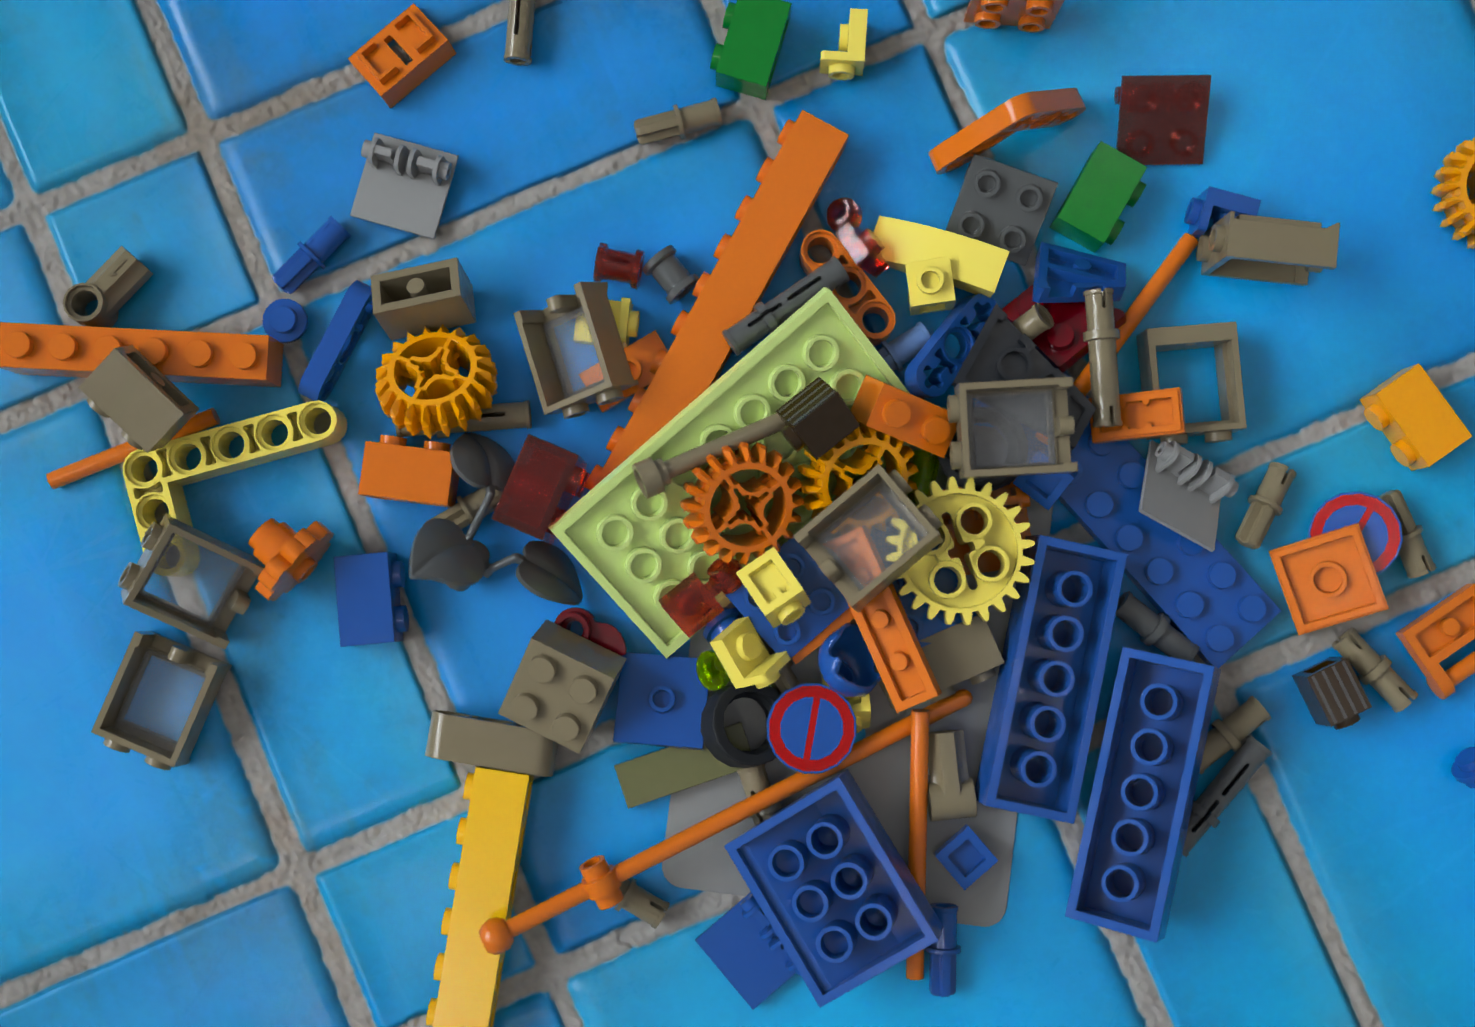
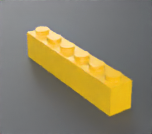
(483, 890)

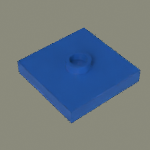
(660, 702)

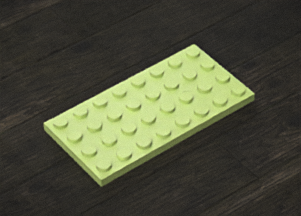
(641, 544)

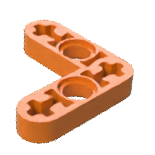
(1019, 113)

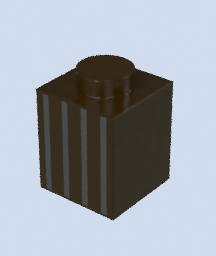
(816, 419)
(1332, 692)

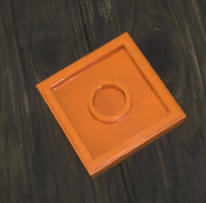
(1328, 579)

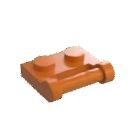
(1441, 634)

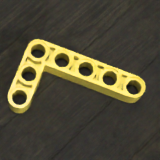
(216, 459)

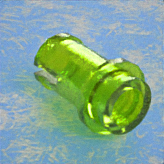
(928, 471)

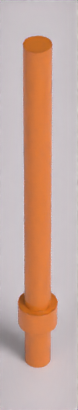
(1146, 299)
(918, 818)

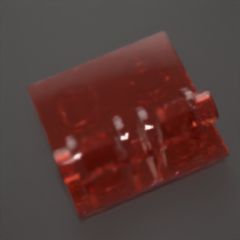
(1163, 118)

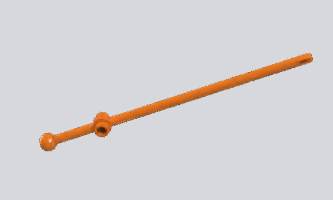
(603, 880)

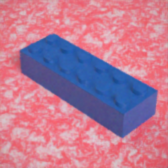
(1050, 679)
(1143, 794)

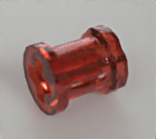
(618, 266)

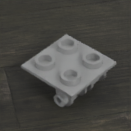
(403, 185)
(1184, 492)

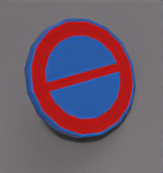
(1376, 520)
(811, 728)

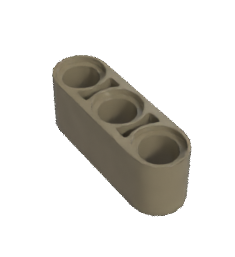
(489, 744)

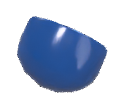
(847, 662)

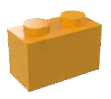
(1414, 418)

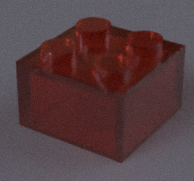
(540, 488)

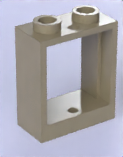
(1228, 369)

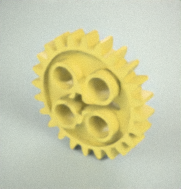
(998, 536)

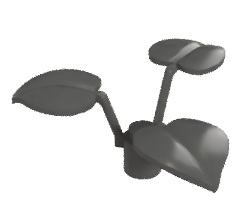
(450, 557)

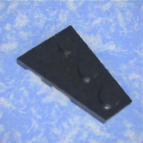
(1006, 354)

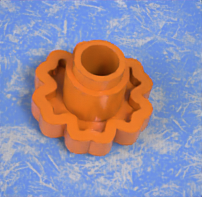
(287, 555)

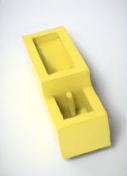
(974, 263)

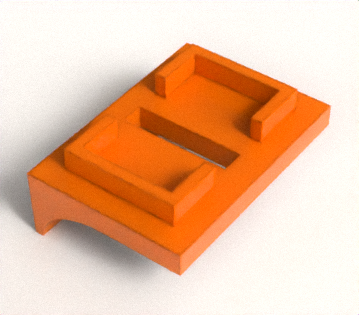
(386, 71)

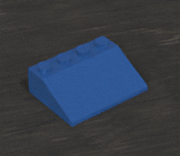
(835, 888)

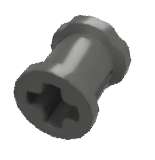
(670, 274)

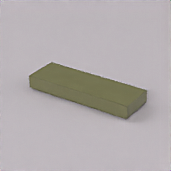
(674, 769)

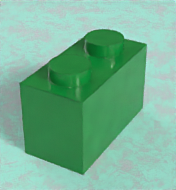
(751, 45)
(1098, 198)

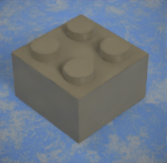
(562, 686)

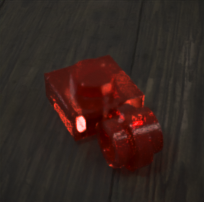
(863, 246)
(694, 603)

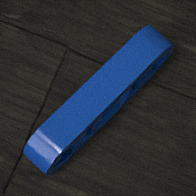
(337, 343)
(934, 349)

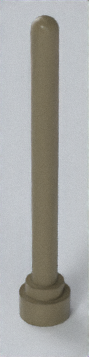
(656, 474)

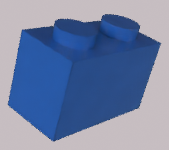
(370, 598)

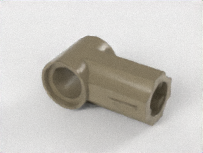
(110, 285)
(949, 785)

